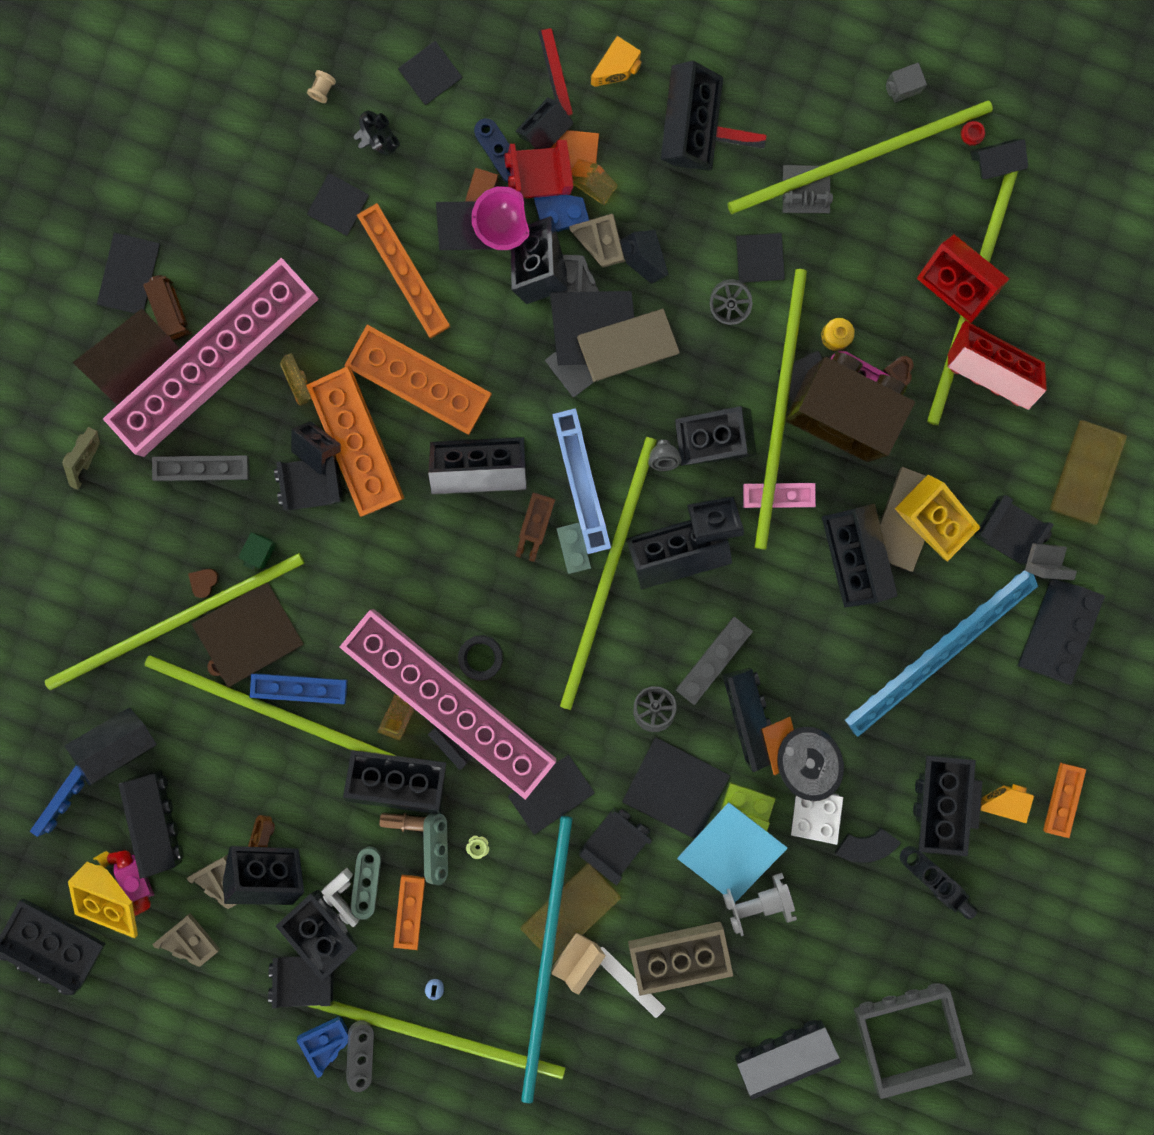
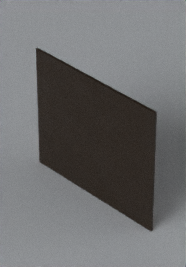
(127, 356)
(247, 634)

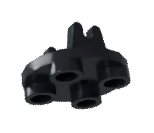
(376, 133)

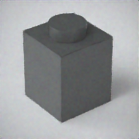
(905, 82)

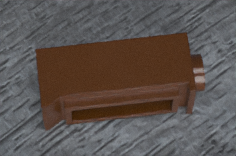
(166, 307)

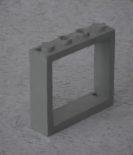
(926, 1075)

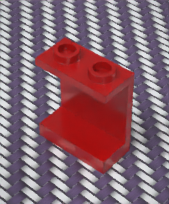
(540, 171)

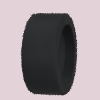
(484, 675)

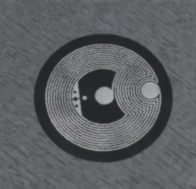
(810, 764)

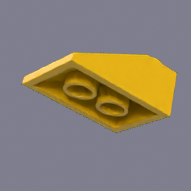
(938, 517)
(102, 900)

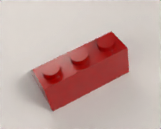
(962, 278)

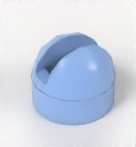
(439, 991)

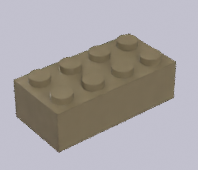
(680, 958)

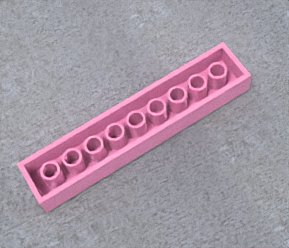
(210, 358)
(448, 703)

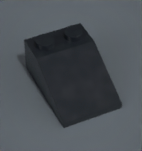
(538, 263)
(716, 436)
(318, 934)

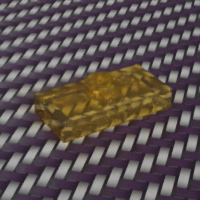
(296, 379)

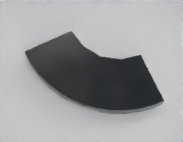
(867, 848)

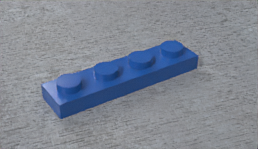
(298, 688)
(59, 803)

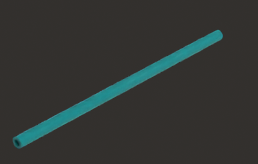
(546, 959)

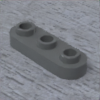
(356, 1048)

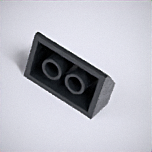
(110, 746)
(262, 876)

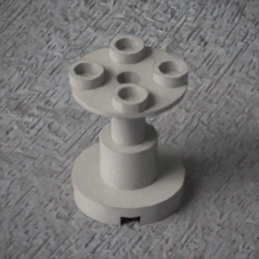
(769, 902)

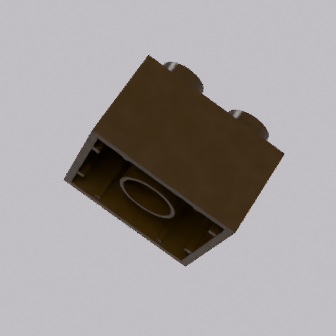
(850, 408)

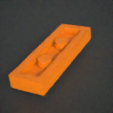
(1064, 800)
(409, 912)

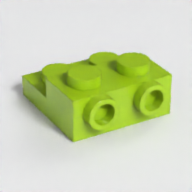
(751, 803)

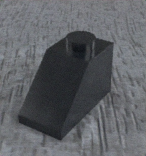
(645, 255)

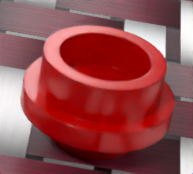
(973, 133)

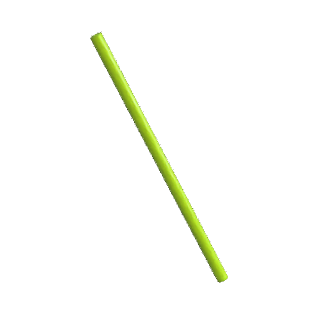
(860, 157)
(986, 253)
(780, 409)
(607, 575)
(175, 621)
(260, 706)
(440, 1038)

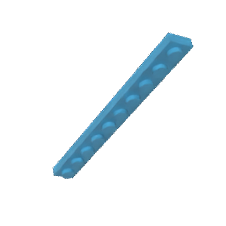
(941, 652)

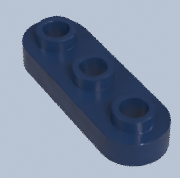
(490, 142)

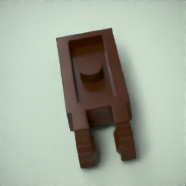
(535, 523)

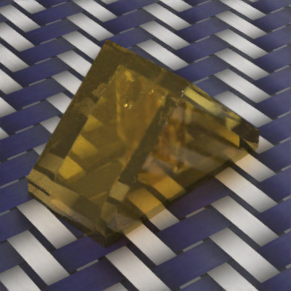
(593, 180)
(396, 718)

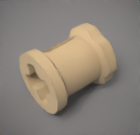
(321, 86)

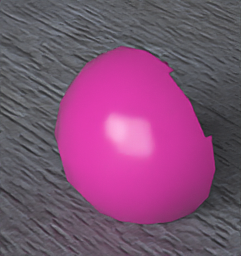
(500, 218)

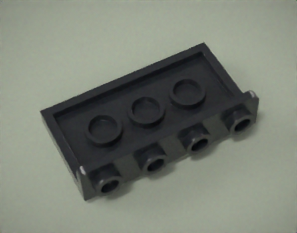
(49, 947)

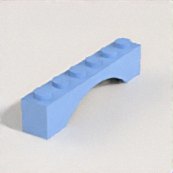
(581, 481)

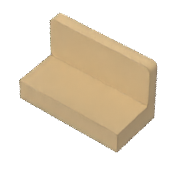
(578, 962)

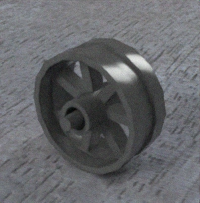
(731, 302)
(654, 709)

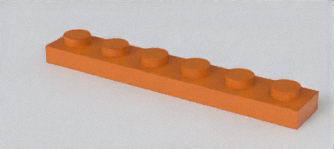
(403, 270)

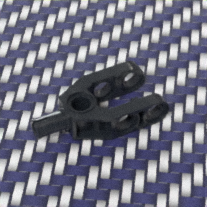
(939, 883)

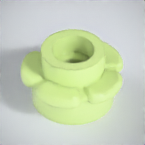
(477, 853)

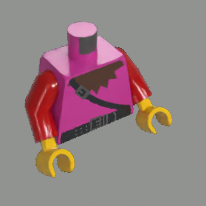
(128, 878)

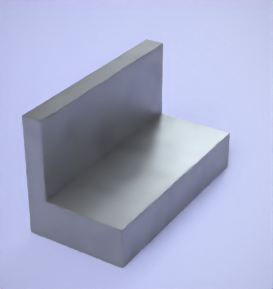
(1047, 562)

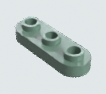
(435, 849)
(364, 892)

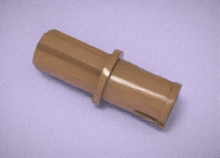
(402, 822)

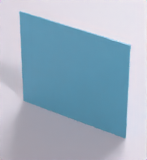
(732, 852)

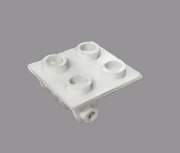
(818, 819)

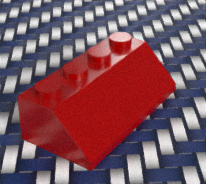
(997, 366)

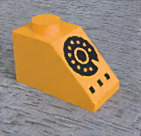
(617, 63)
(1008, 803)

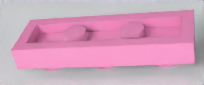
(786, 495)

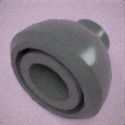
(664, 456)

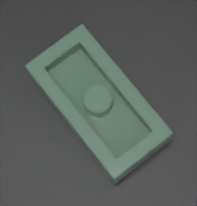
(573, 548)

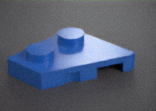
(564, 210)
(323, 1043)

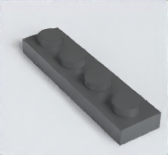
(200, 468)
(713, 660)

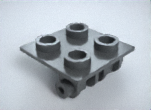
(808, 198)
(573, 377)

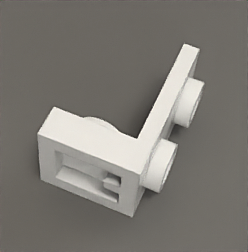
(332, 898)

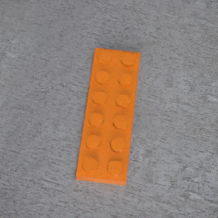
(418, 380)
(362, 452)

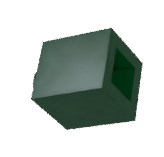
(257, 551)

